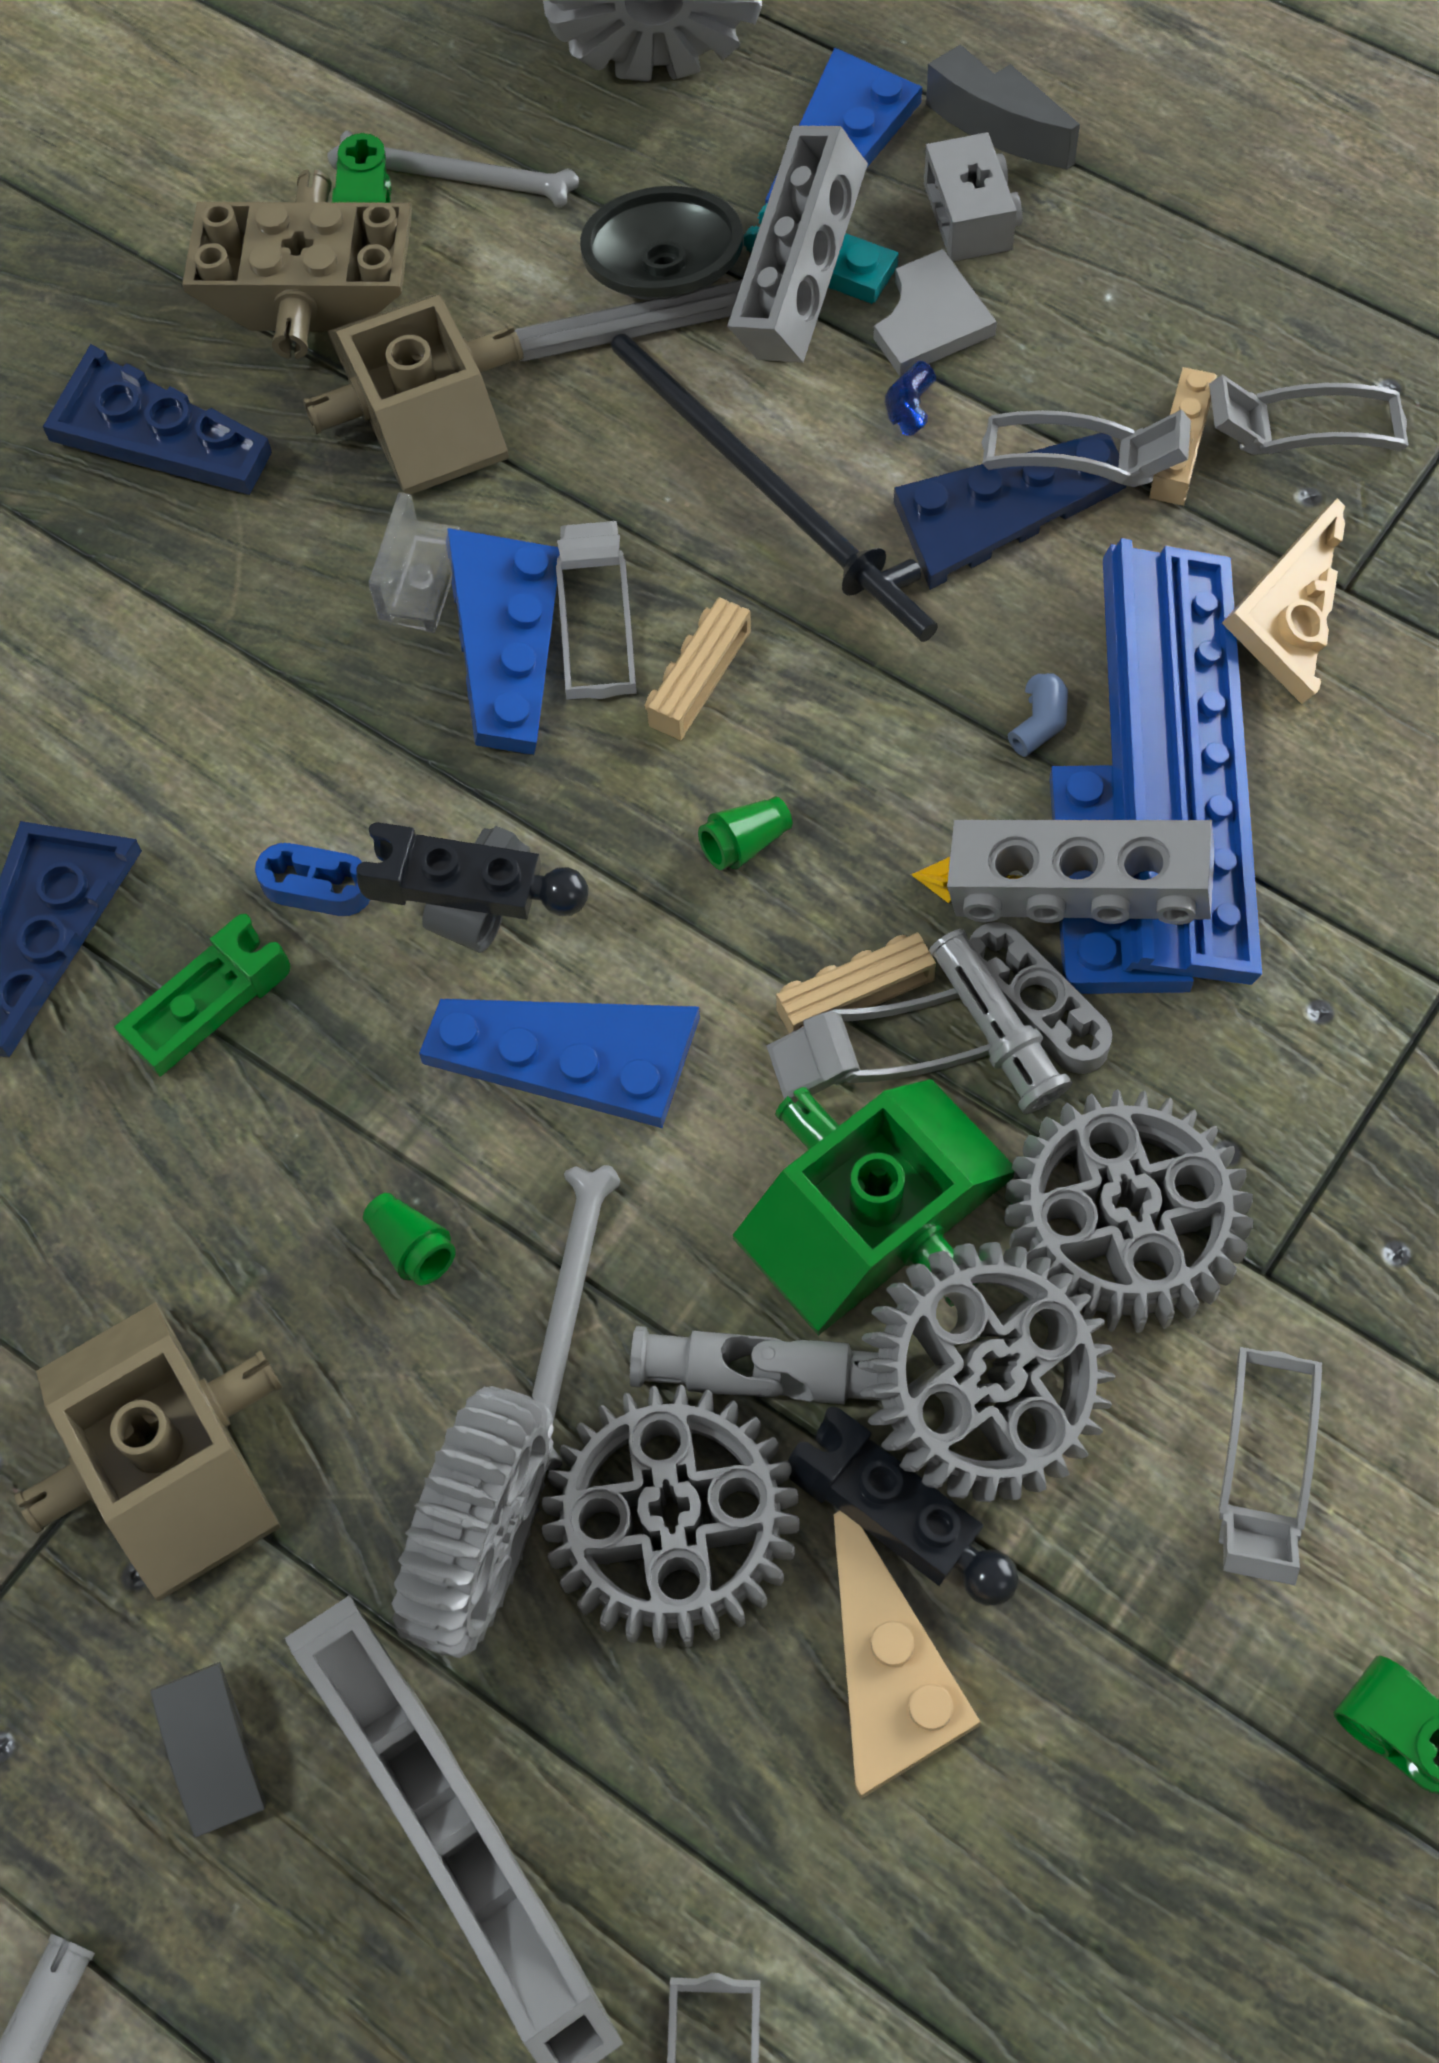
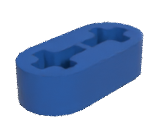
(314, 879)

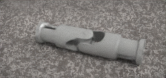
(793, 1369)

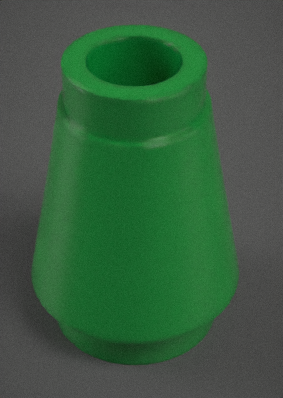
(742, 832)
(410, 1240)

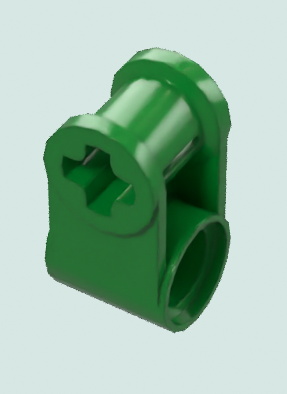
(362, 171)
(1396, 1719)

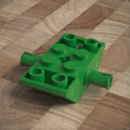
(835, 1243)

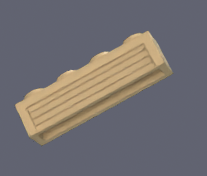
(1194, 399)
(698, 668)
(859, 983)

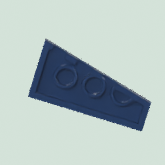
(138, 422)
(976, 510)
(49, 903)

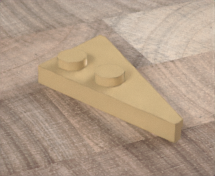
(1288, 608)
(897, 1683)

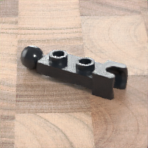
(464, 875)
(899, 1509)

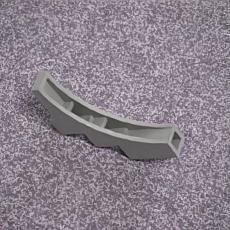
(455, 1839)

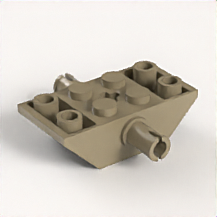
(297, 261)
(419, 391)
(167, 1502)

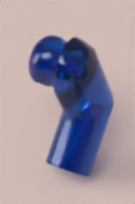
(904, 399)

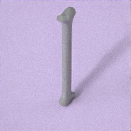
(553, 186)
(590, 1192)

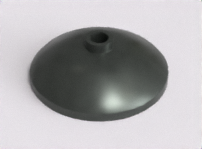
(662, 242)

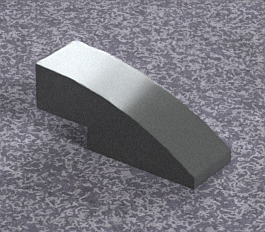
(1004, 105)

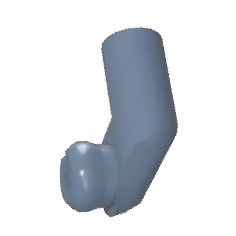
(1048, 713)

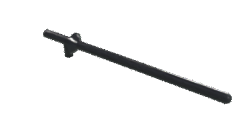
(860, 568)

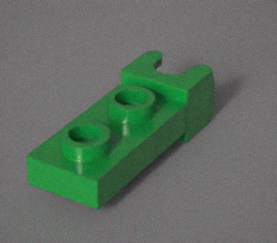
(203, 995)

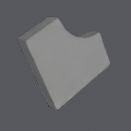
(934, 314)

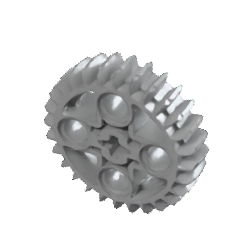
(1142, 1189)
(1014, 1372)
(581, 1502)
(472, 1521)

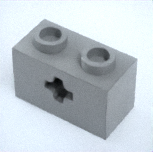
(971, 196)

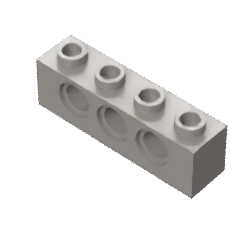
(798, 243)
(1055, 849)

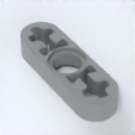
(1082, 1015)

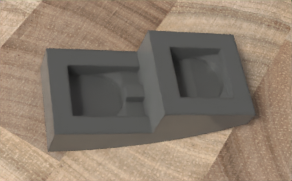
(207, 1749)

